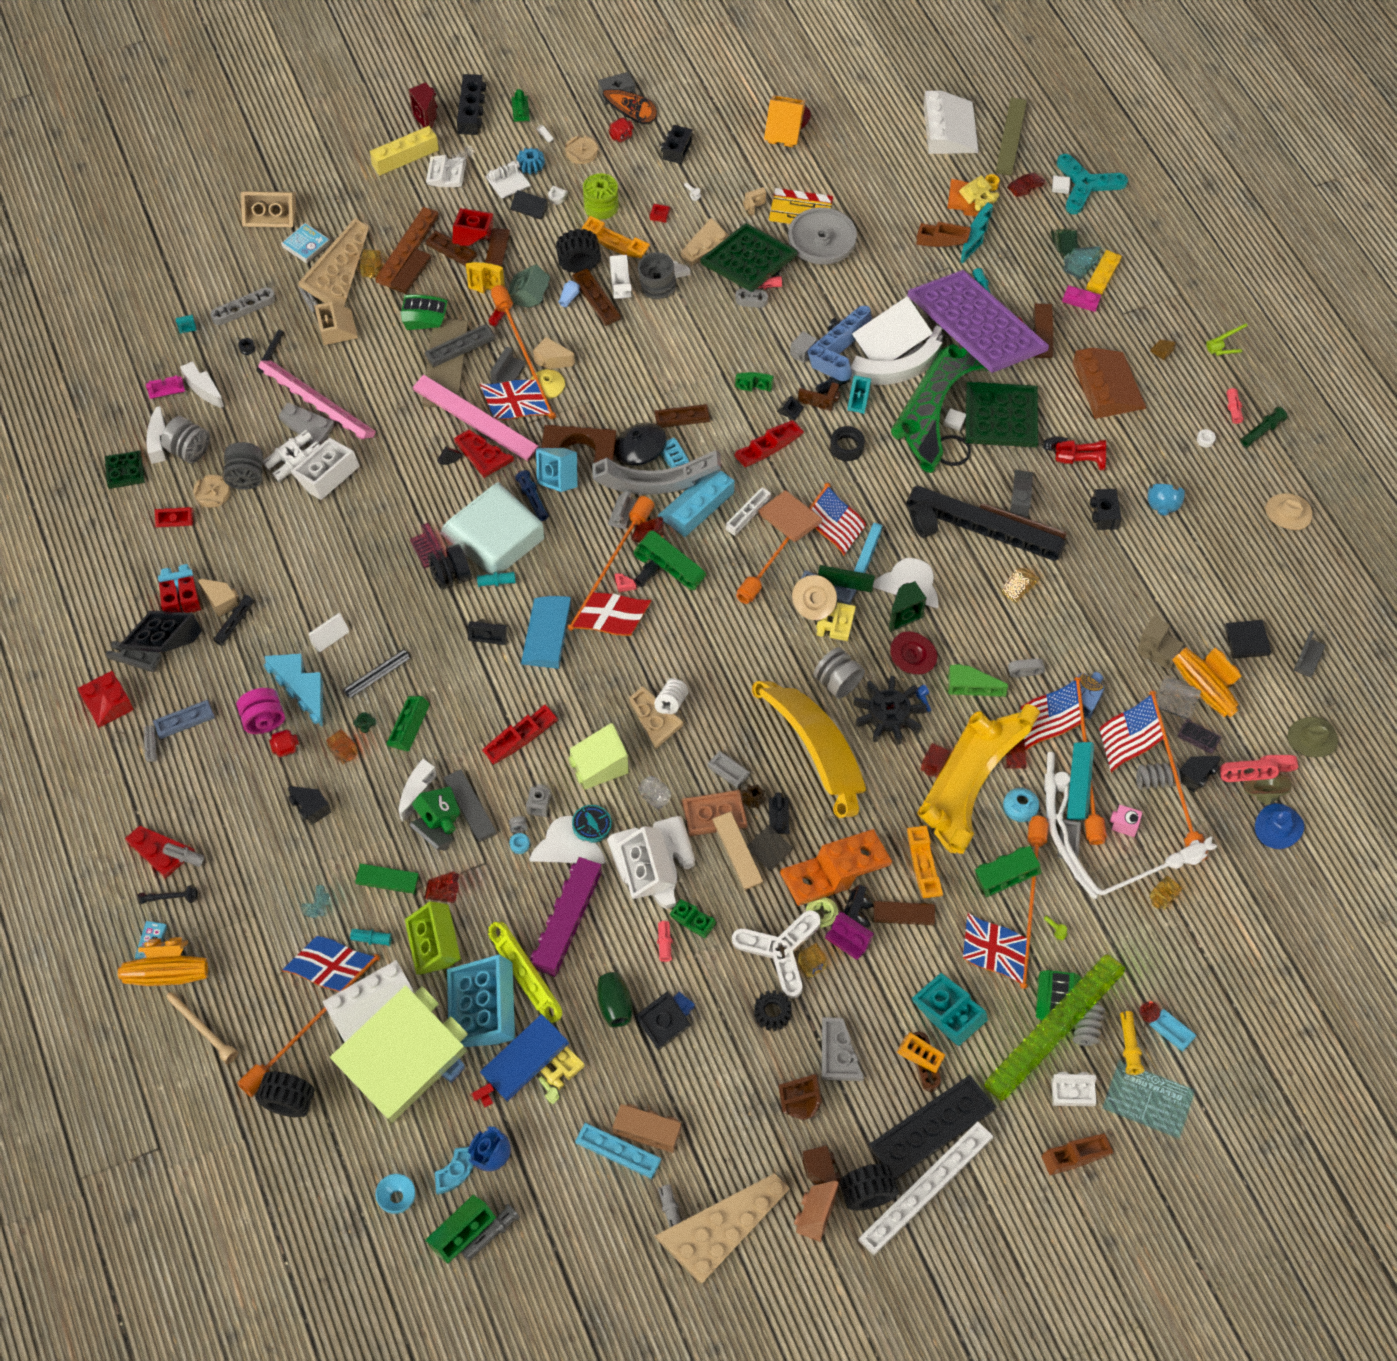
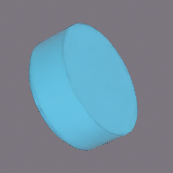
(519, 843)

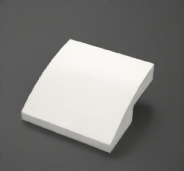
(440, 176)

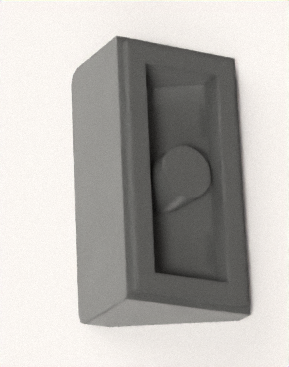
(435, 836)

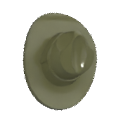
(1313, 737)
(1269, 789)

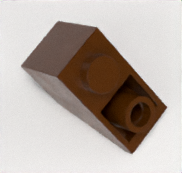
(819, 1165)

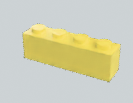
(404, 150)

